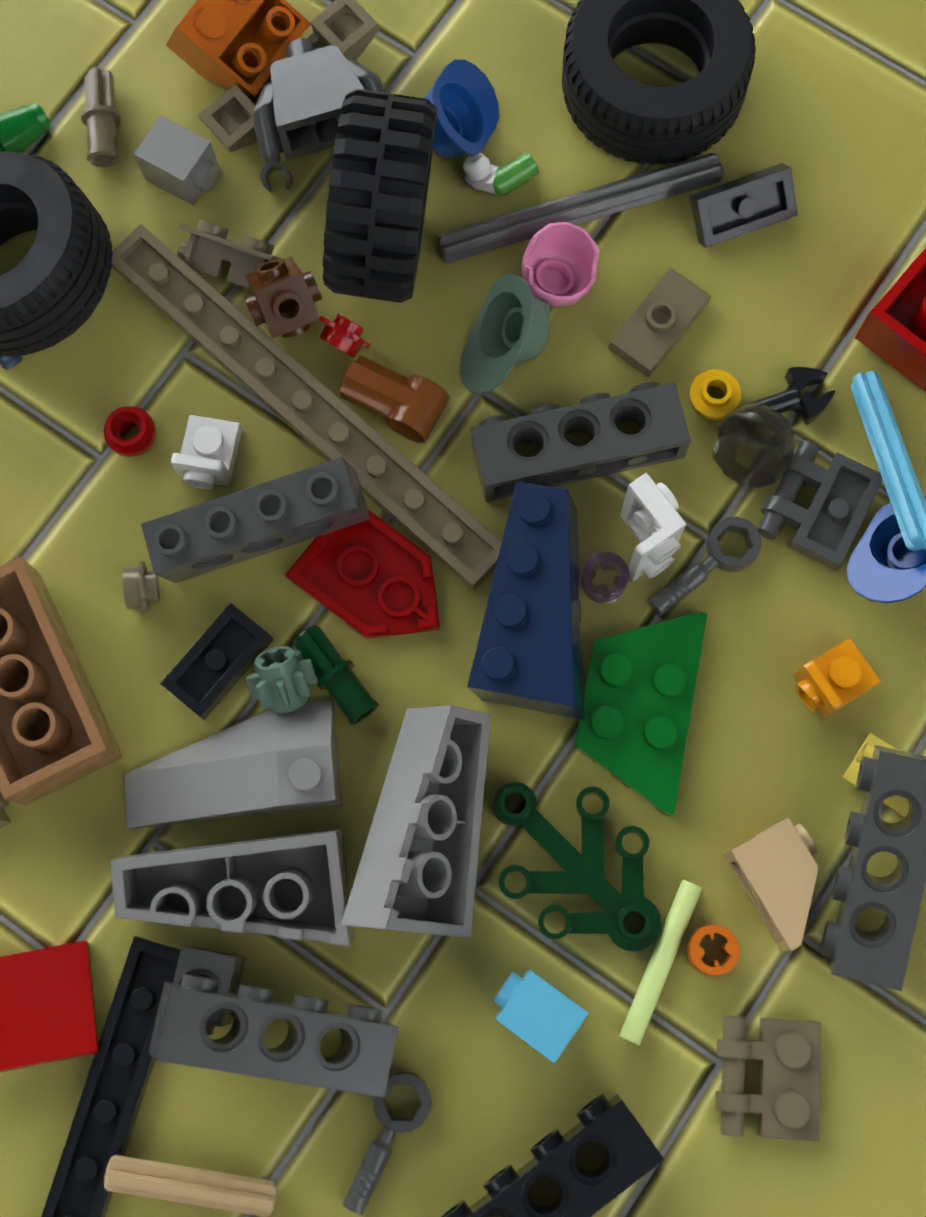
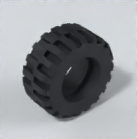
(378, 195)

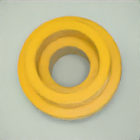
(714, 408)

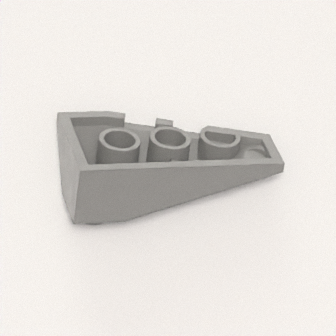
(243, 771)

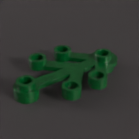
(583, 872)

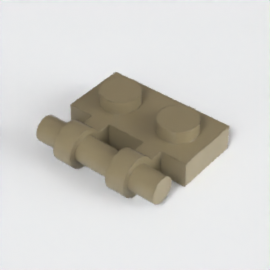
(787, 1078)

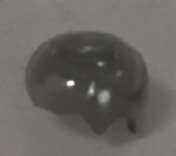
(754, 445)

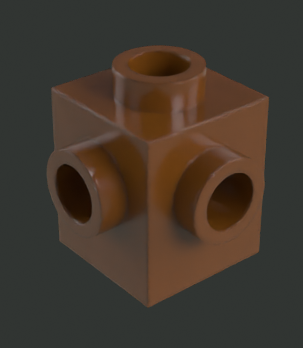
(273, 284)

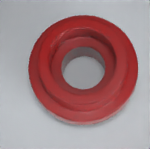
(120, 421)

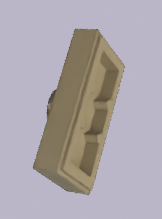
(659, 322)

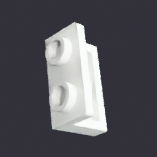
(653, 519)

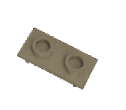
(210, 249)

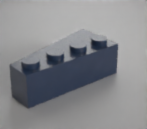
(533, 611)

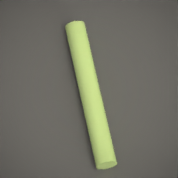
(660, 962)

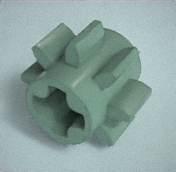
(281, 679)

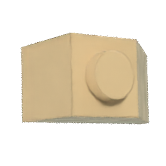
(778, 879)

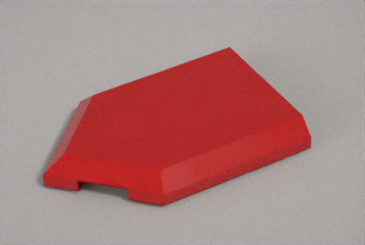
(370, 579)

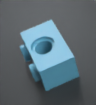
(538, 1013)

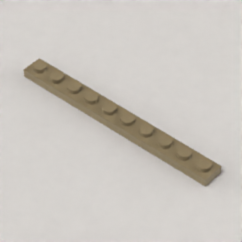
(307, 406)

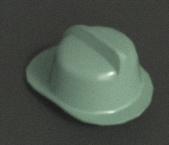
(506, 334)

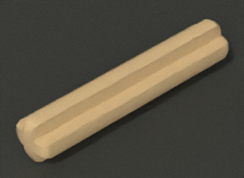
(190, 1185)

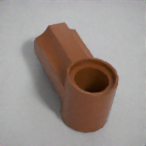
(406, 404)

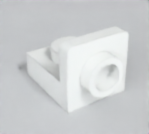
(207, 452)

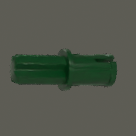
(335, 674)

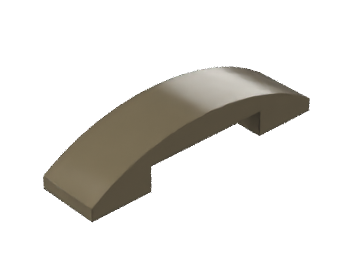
(340, 24)

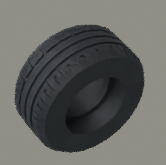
(653, 121)
(66, 266)

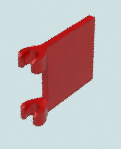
(47, 1006)

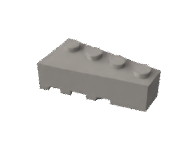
(426, 828)
(258, 886)

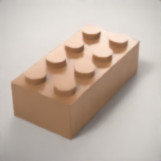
(47, 707)

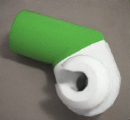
(496, 179)

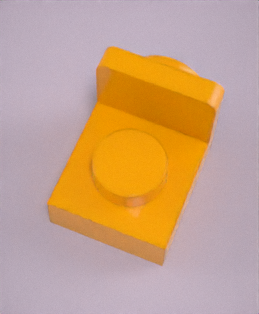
(834, 679)

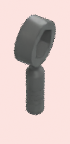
(698, 572)
(380, 1149)

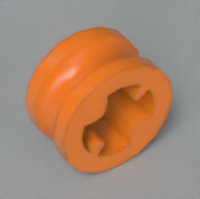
(729, 947)

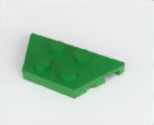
(642, 705)

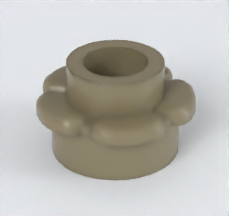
(140, 587)

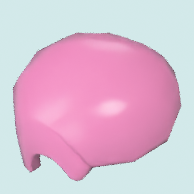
(560, 264)

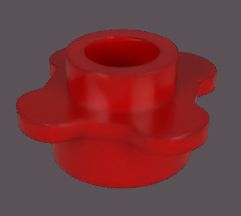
(343, 335)

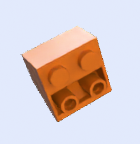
(237, 40)

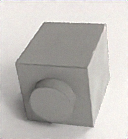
(177, 160)

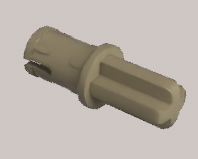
(101, 118)

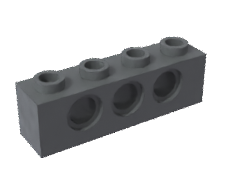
(651, 406)
(255, 521)
(881, 954)
(357, 1067)

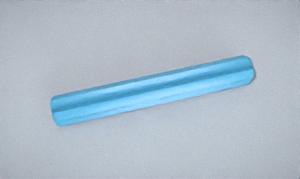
(891, 458)

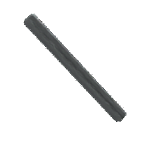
(580, 207)

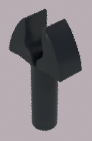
(791, 399)

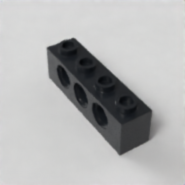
(582, 1192)

